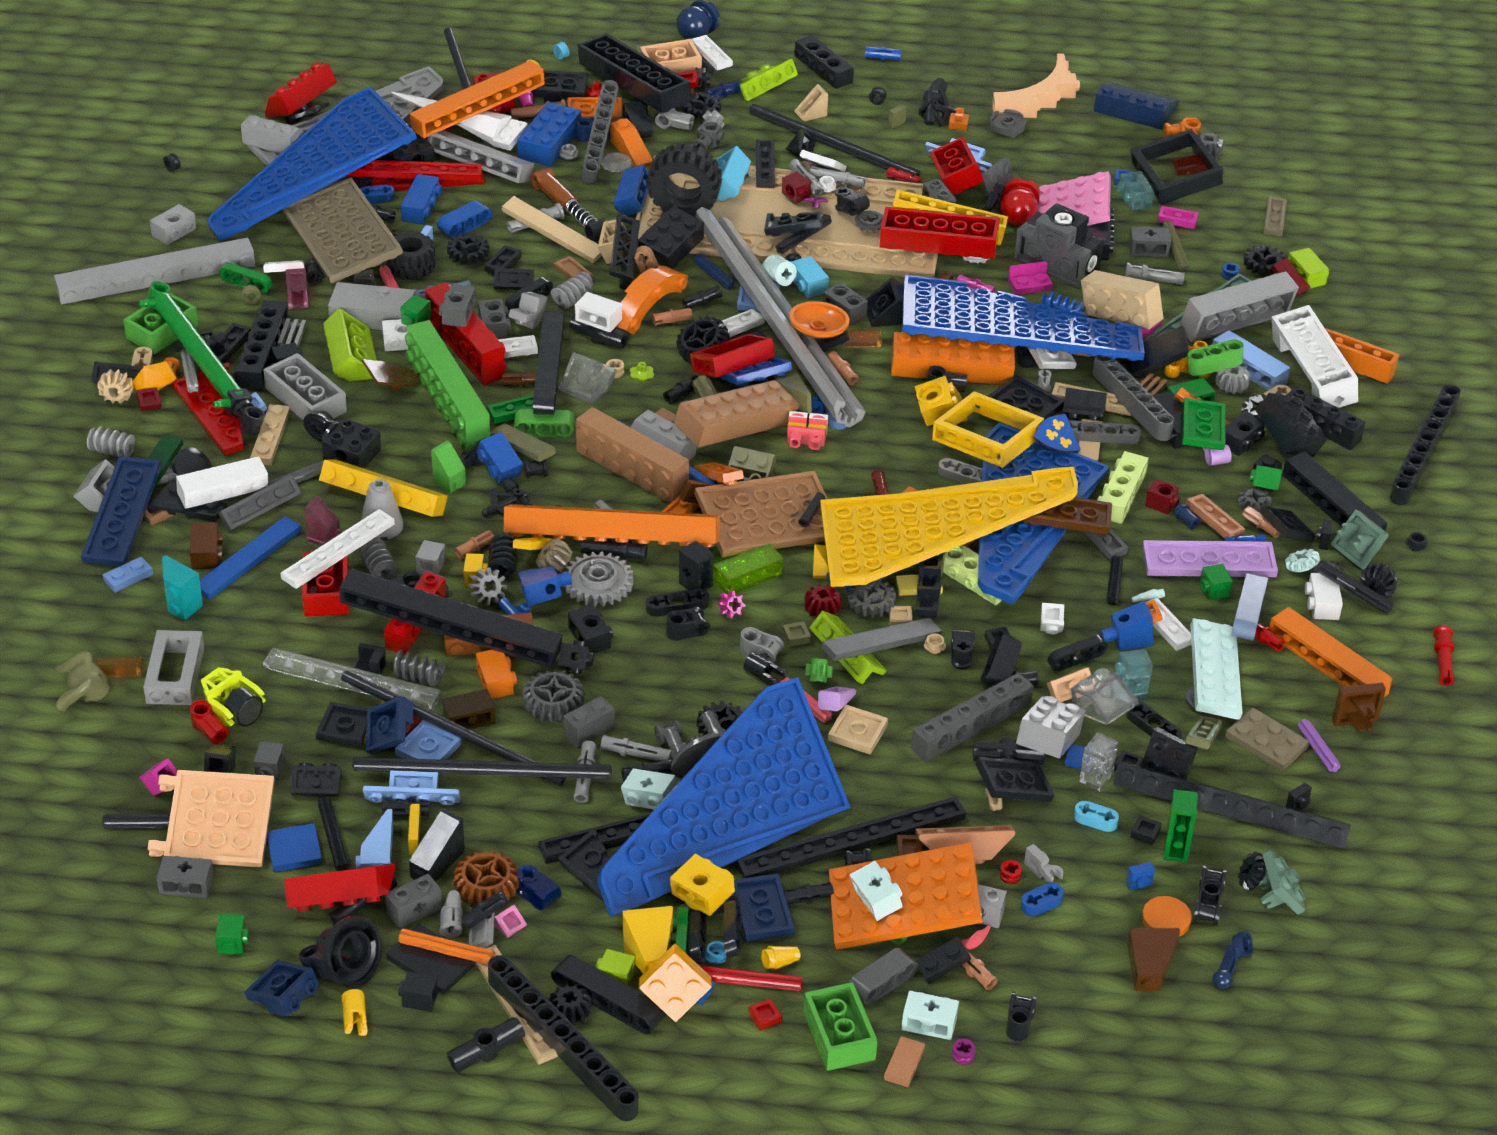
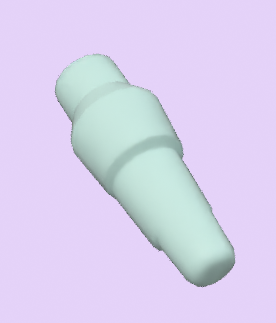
(1149, 595)

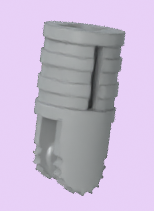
(451, 915)

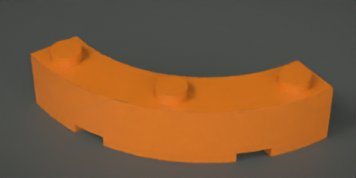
(645, 292)

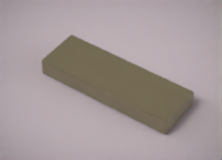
(1275, 216)

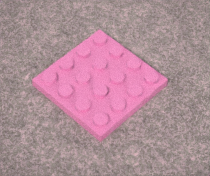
(1084, 194)

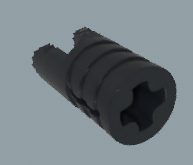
(762, 668)

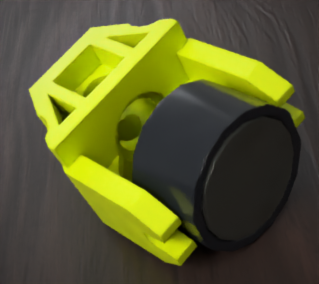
(233, 698)

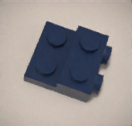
(388, 724)
(283, 987)

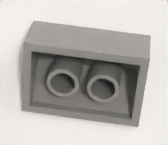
(269, 134)
(664, 433)

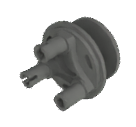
(688, 754)

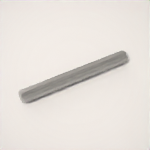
(189, 371)

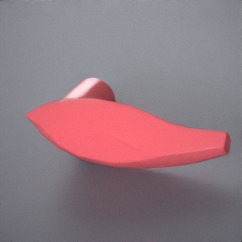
(976, 939)

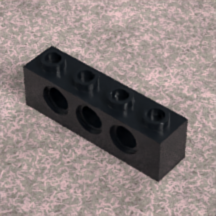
(824, 61)
(1335, 423)

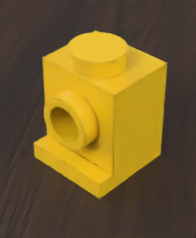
(473, 563)

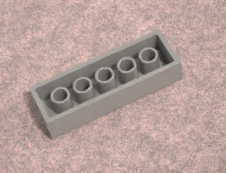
(1238, 306)

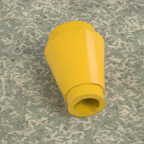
(779, 956)

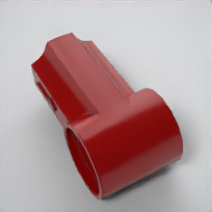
(207, 722)

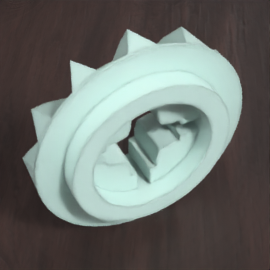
(1302, 560)

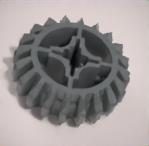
(552, 695)

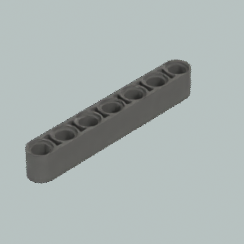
(599, 132)
(1133, 397)

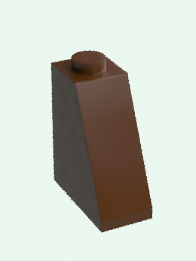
(1151, 955)

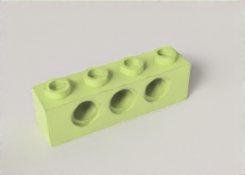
(1124, 484)
(962, 566)

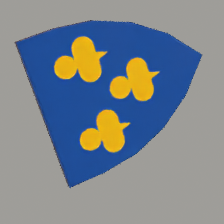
(1057, 434)

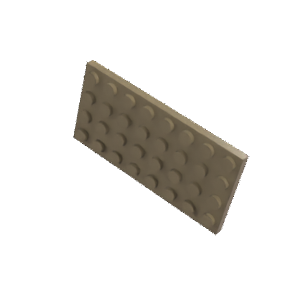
(342, 230)

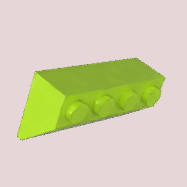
(348, 345)

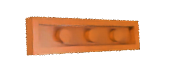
(720, 472)

